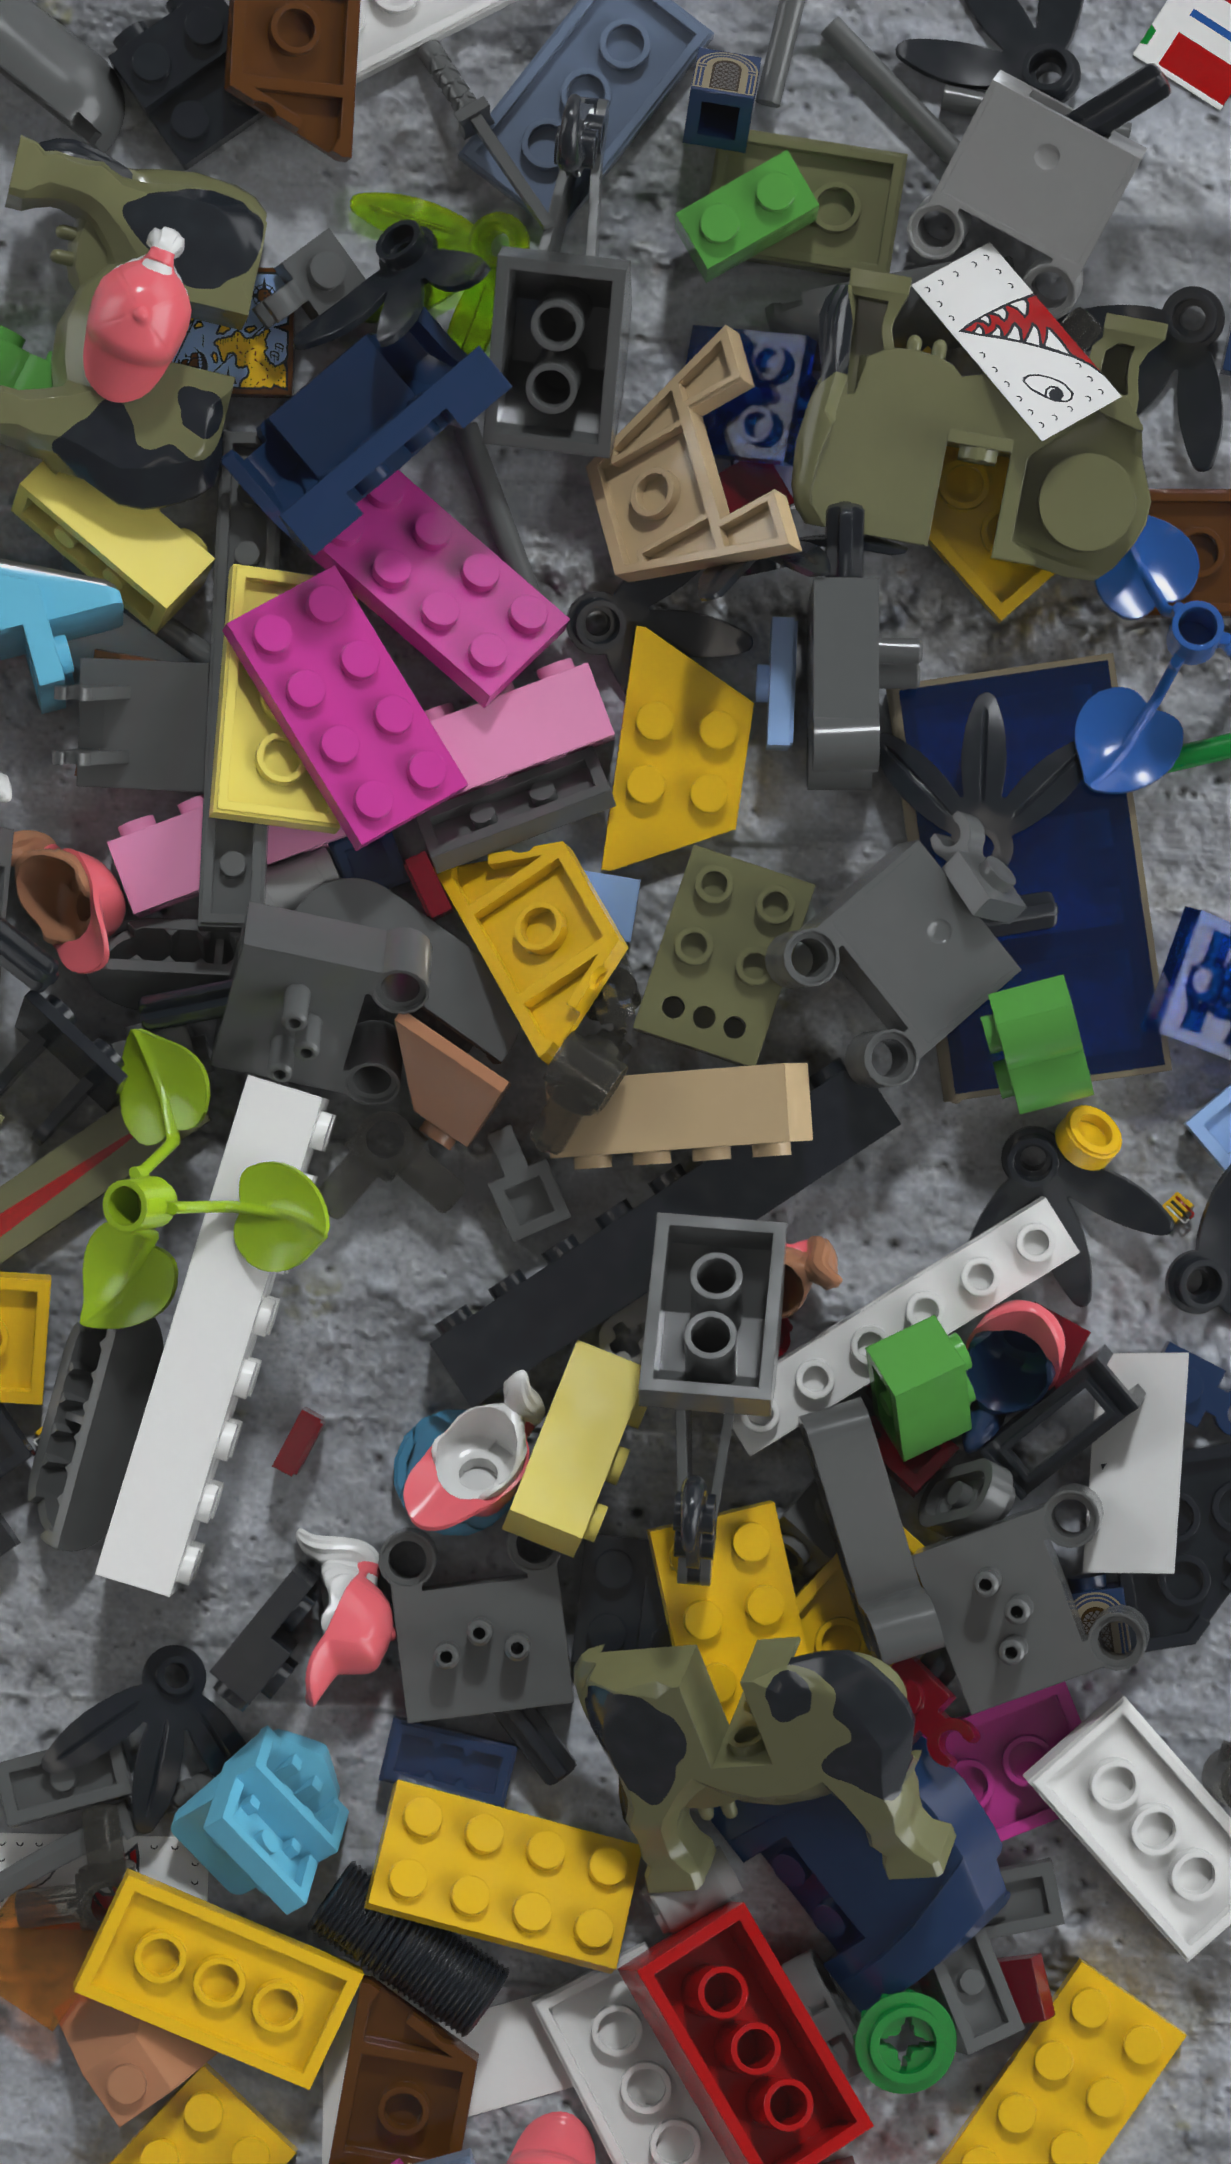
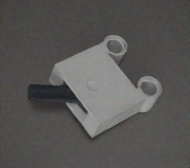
(1042, 173)

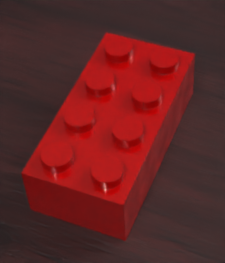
(744, 2042)

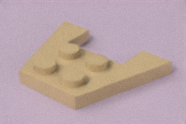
(662, 485)

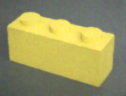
(133, 548)
(577, 1451)

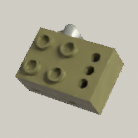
(711, 969)

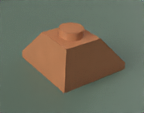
(446, 1084)
(127, 2058)

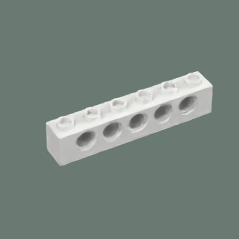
(950, 1288)

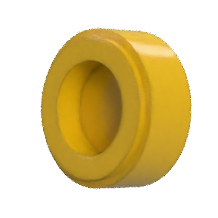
(1088, 1138)

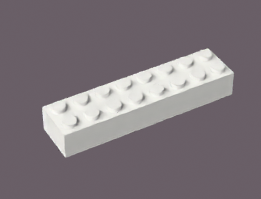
(207, 1358)

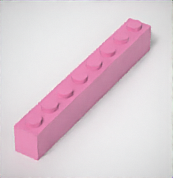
(488, 745)

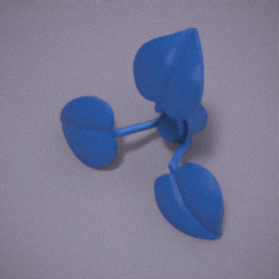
(1117, 734)

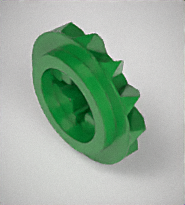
(923, 2062)

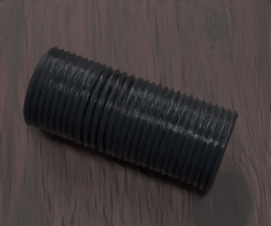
(429, 1965)

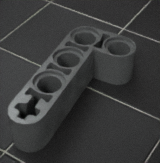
(868, 1533)

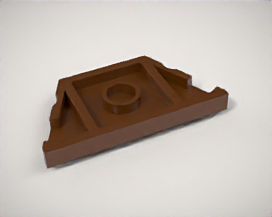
(297, 66)
(402, 2084)

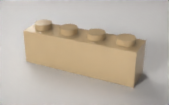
(697, 1112)

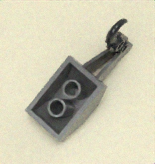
(563, 316)
(710, 1350)

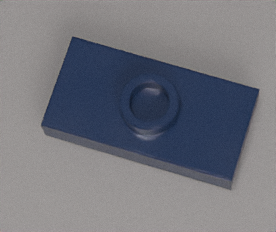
(448, 1761)

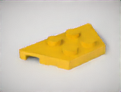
(675, 755)
(539, 936)

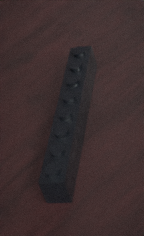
(614, 1266)

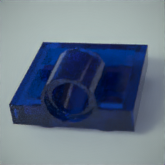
(767, 418)
(1195, 986)

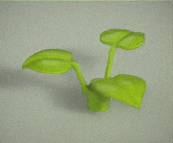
(123, 1270)

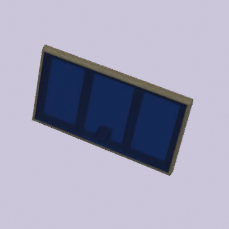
(1079, 852)

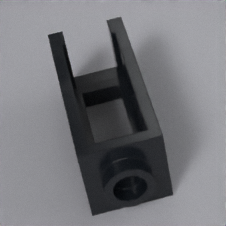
(1105, 1389)

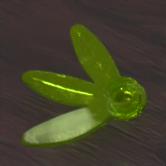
(474, 312)

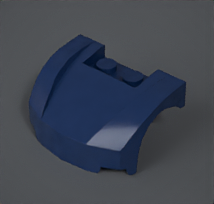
(361, 427)
(881, 1927)

